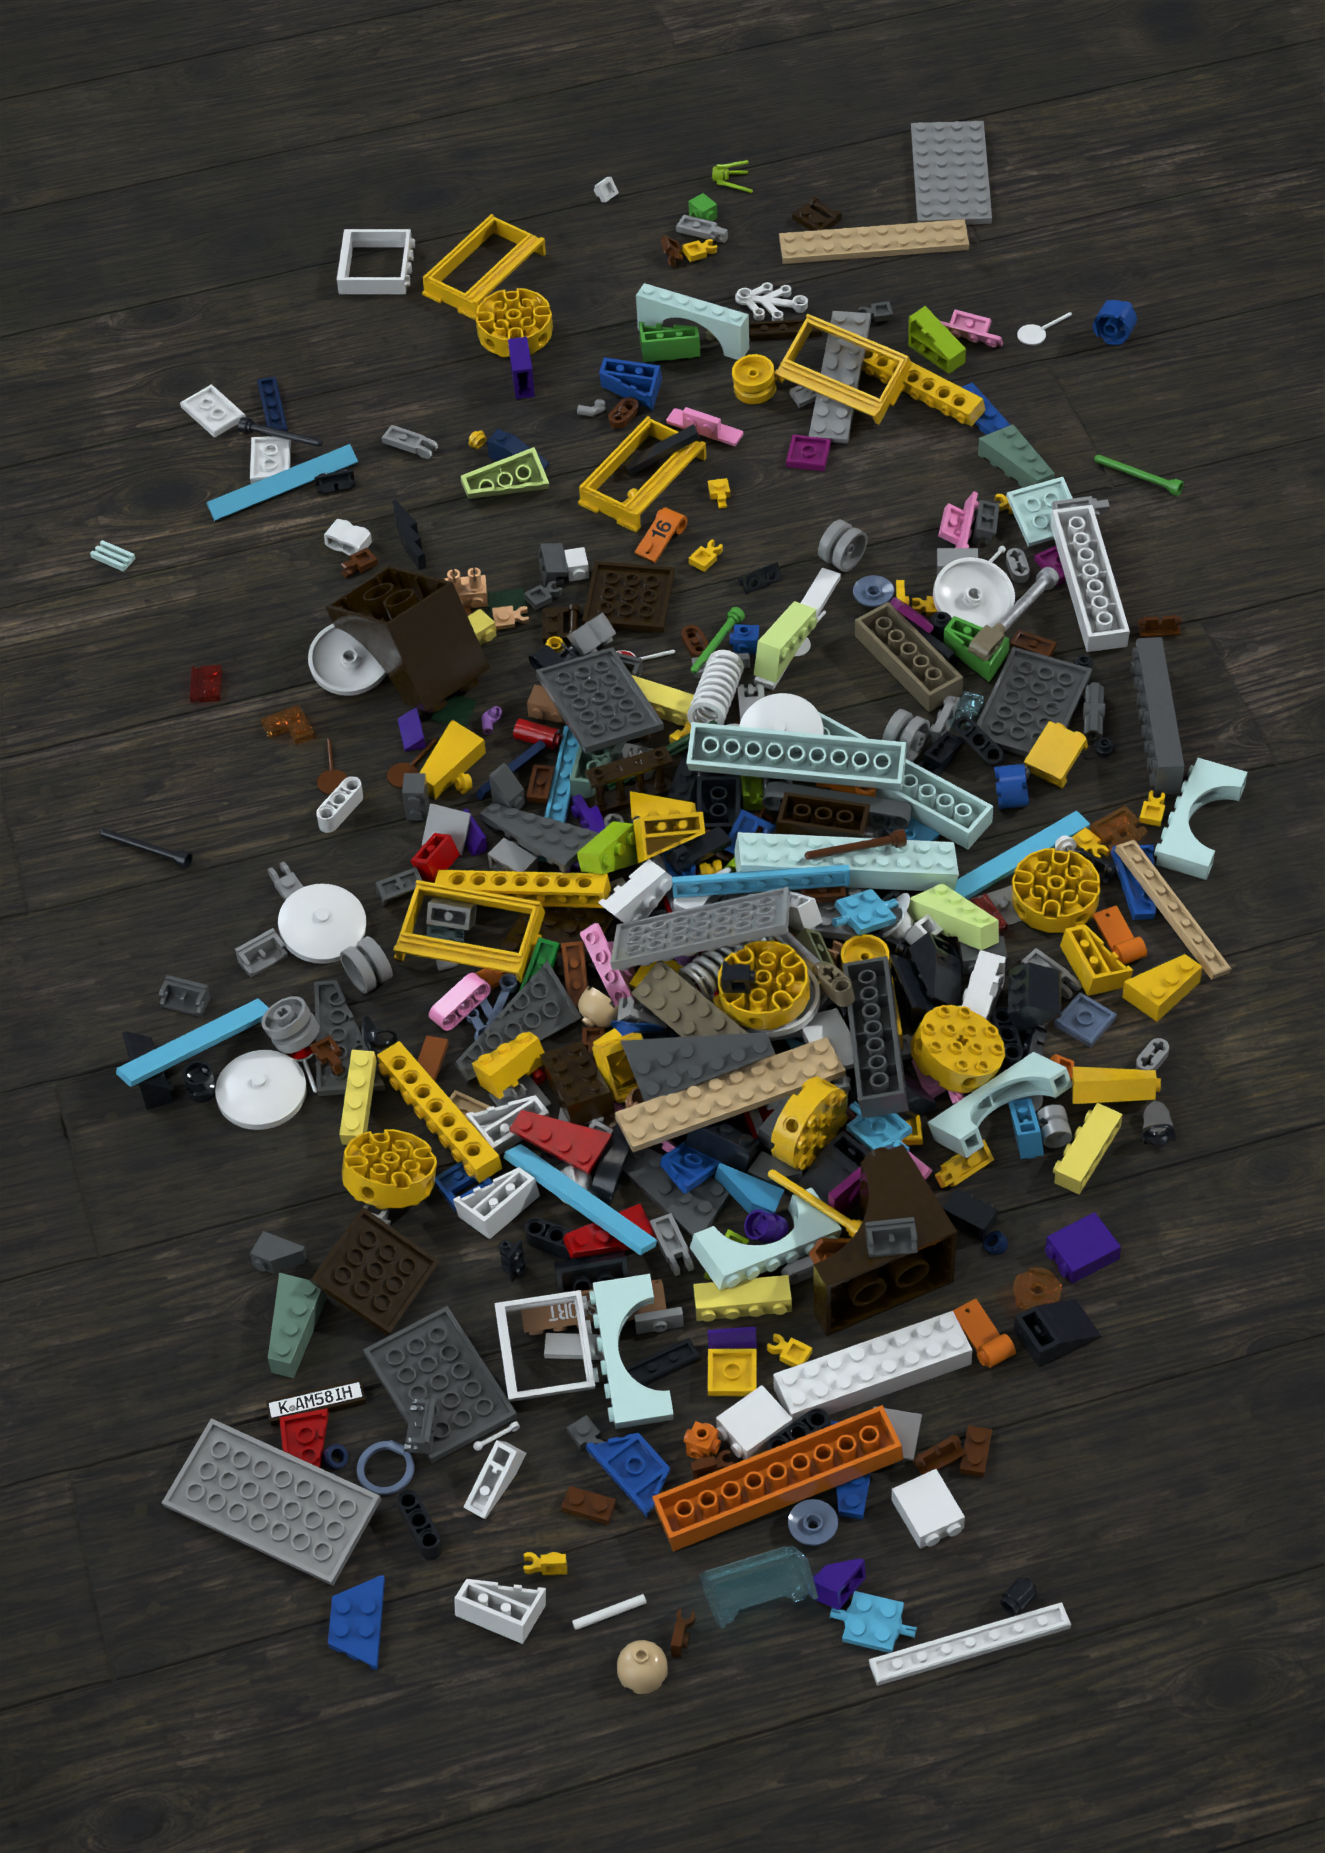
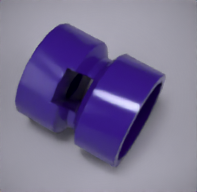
(765, 1226)

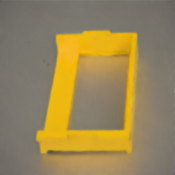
(469, 301)
(837, 390)
(629, 514)
(467, 953)

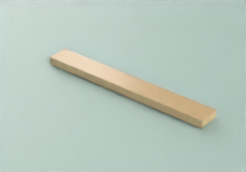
(1173, 909)

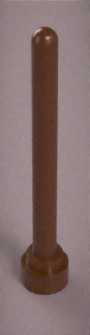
(896, 838)

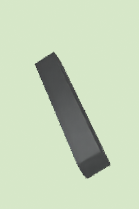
(883, 811)

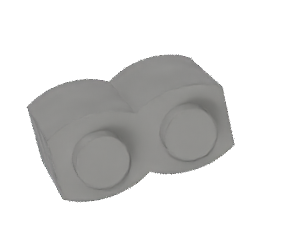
(592, 634)

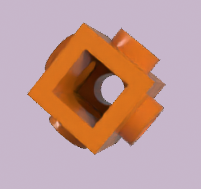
(702, 1440)

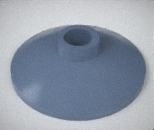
(873, 591)
(816, 1513)

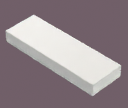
(569, 1346)

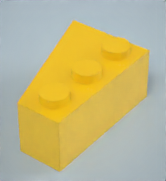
(508, 1063)

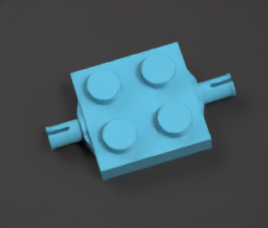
(865, 912)
(879, 1130)
(873, 1622)

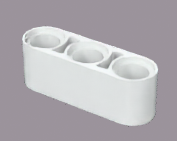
(339, 804)

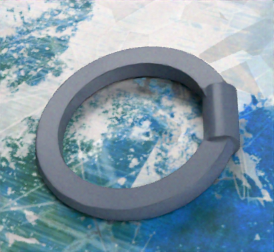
(385, 1445)

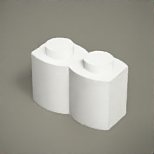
(346, 537)

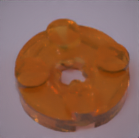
(1030, 1280)

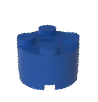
(1115, 322)
(1011, 786)

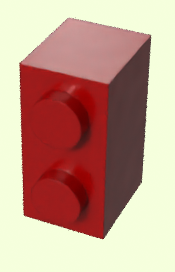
(435, 855)

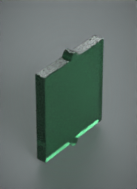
(507, 598)
(456, 709)

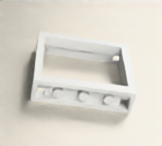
(375, 238)
(584, 1330)

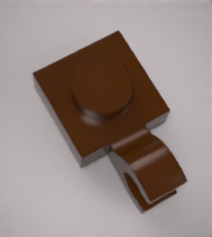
(672, 249)
(360, 560)
(591, 1034)
(328, 1052)
(707, 1465)
(680, 1638)

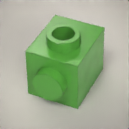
(703, 208)

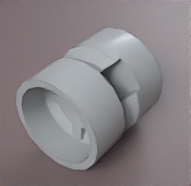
(1054, 1126)

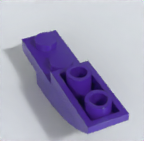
(589, 817)

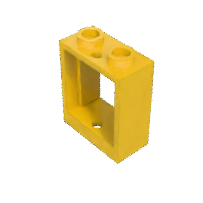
(605, 1049)

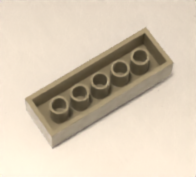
(908, 656)
(682, 1005)

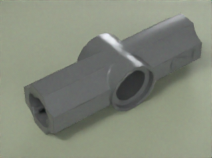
(1093, 712)

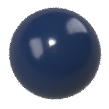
(1001, 1245)
(327, 1456)

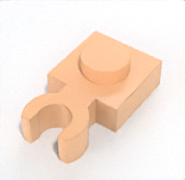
(505, 617)

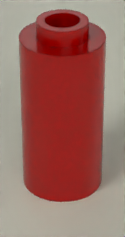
(533, 732)

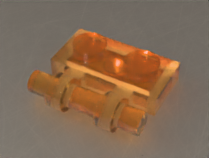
(1115, 824)

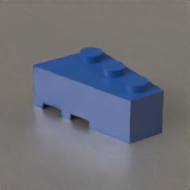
(631, 380)

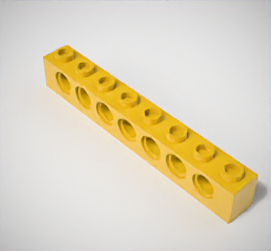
(929, 388)
(549, 888)
(439, 1112)

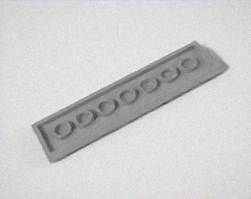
(843, 363)

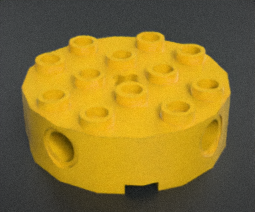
(513, 316)
(1055, 890)
(779, 989)
(957, 1048)
(809, 1122)
(389, 1169)

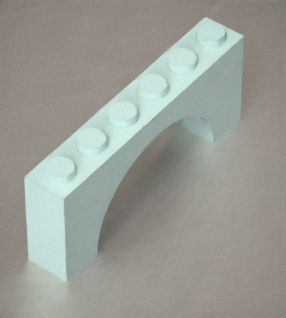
(725, 324)
(1179, 847)
(1031, 1076)
(734, 1262)
(630, 1400)

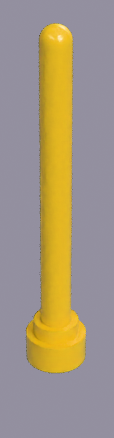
(851, 1225)

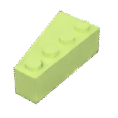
(510, 475)
(783, 641)
(956, 916)

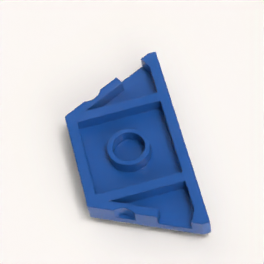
(688, 1167)
(633, 1468)
(358, 1621)

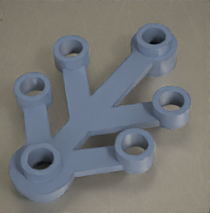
(491, 1014)

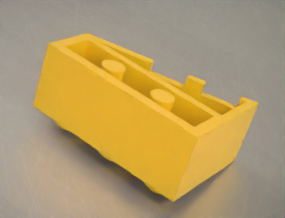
(650, 805)
(665, 832)
(1092, 961)
(1163, 986)

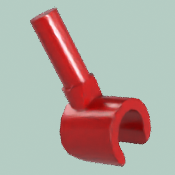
(538, 1076)

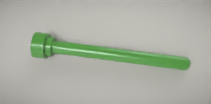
(1173, 486)
(734, 616)

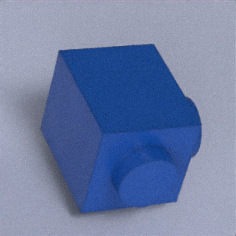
(745, 638)

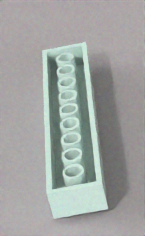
(797, 756)
(933, 800)
(911, 867)

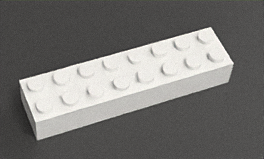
(1089, 578)
(874, 1367)

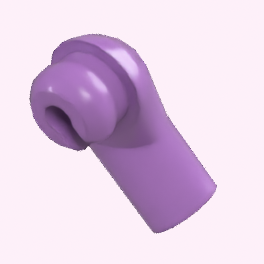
(490, 718)

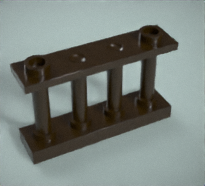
(619, 770)

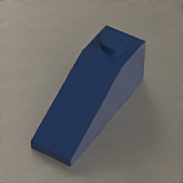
(505, 445)

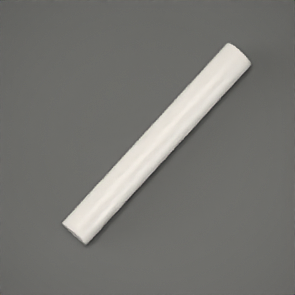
(609, 1612)

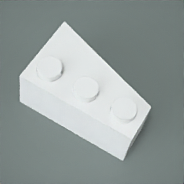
(640, 894)
(985, 984)
(500, 1608)

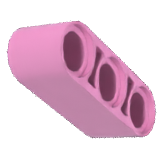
(459, 1001)

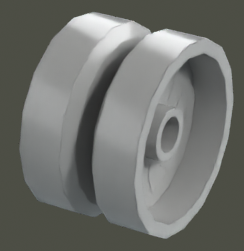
(842, 545)
(907, 729)
(366, 965)
(290, 1024)

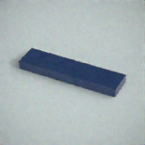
(272, 403)
(515, 766)

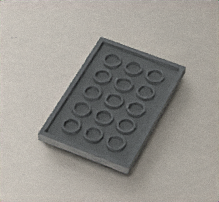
(1030, 695)
(599, 700)
(441, 1363)

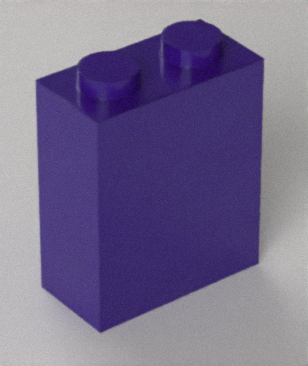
(521, 368)
(1082, 1248)

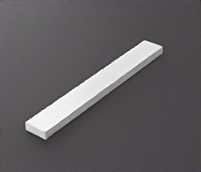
(815, 598)
(969, 1644)

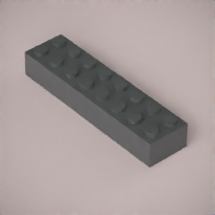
(1158, 716)
(875, 1039)

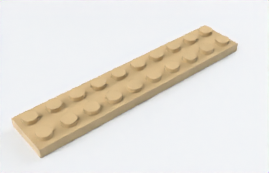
(873, 241)
(728, 1095)

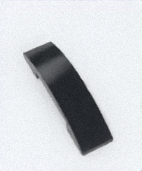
(610, 1167)

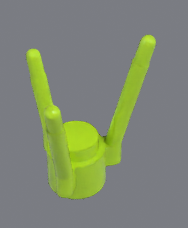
(721, 174)

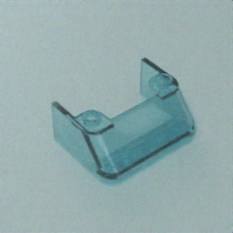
(757, 1581)

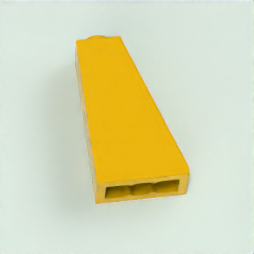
(452, 755)
(1113, 1085)

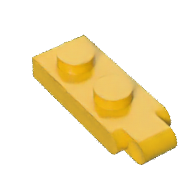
(960, 1168)

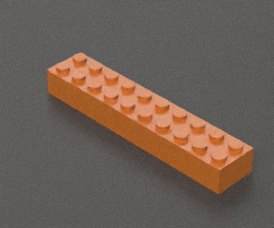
(778, 1478)

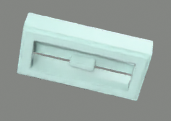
(115, 553)

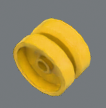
(754, 379)
(863, 948)

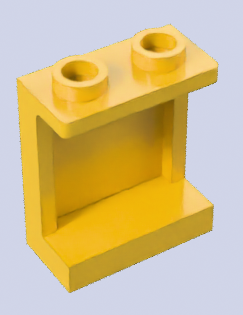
(1055, 753)

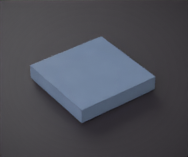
(1085, 1019)

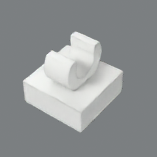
(606, 189)

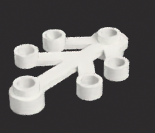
(749, 297)

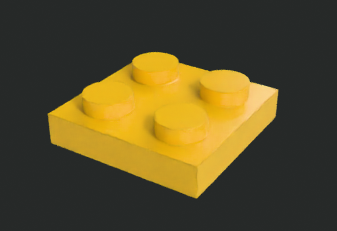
(732, 1372)

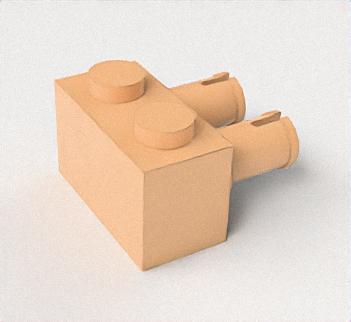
(470, 589)

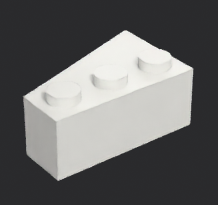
(495, 1122)
(497, 1203)

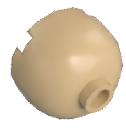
(597, 1008)
(642, 1666)

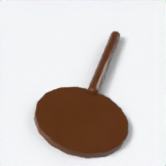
(396, 773)
(332, 778)

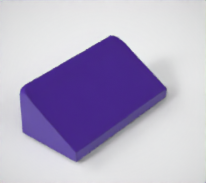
(411, 731)
(475, 838)
(732, 1338)

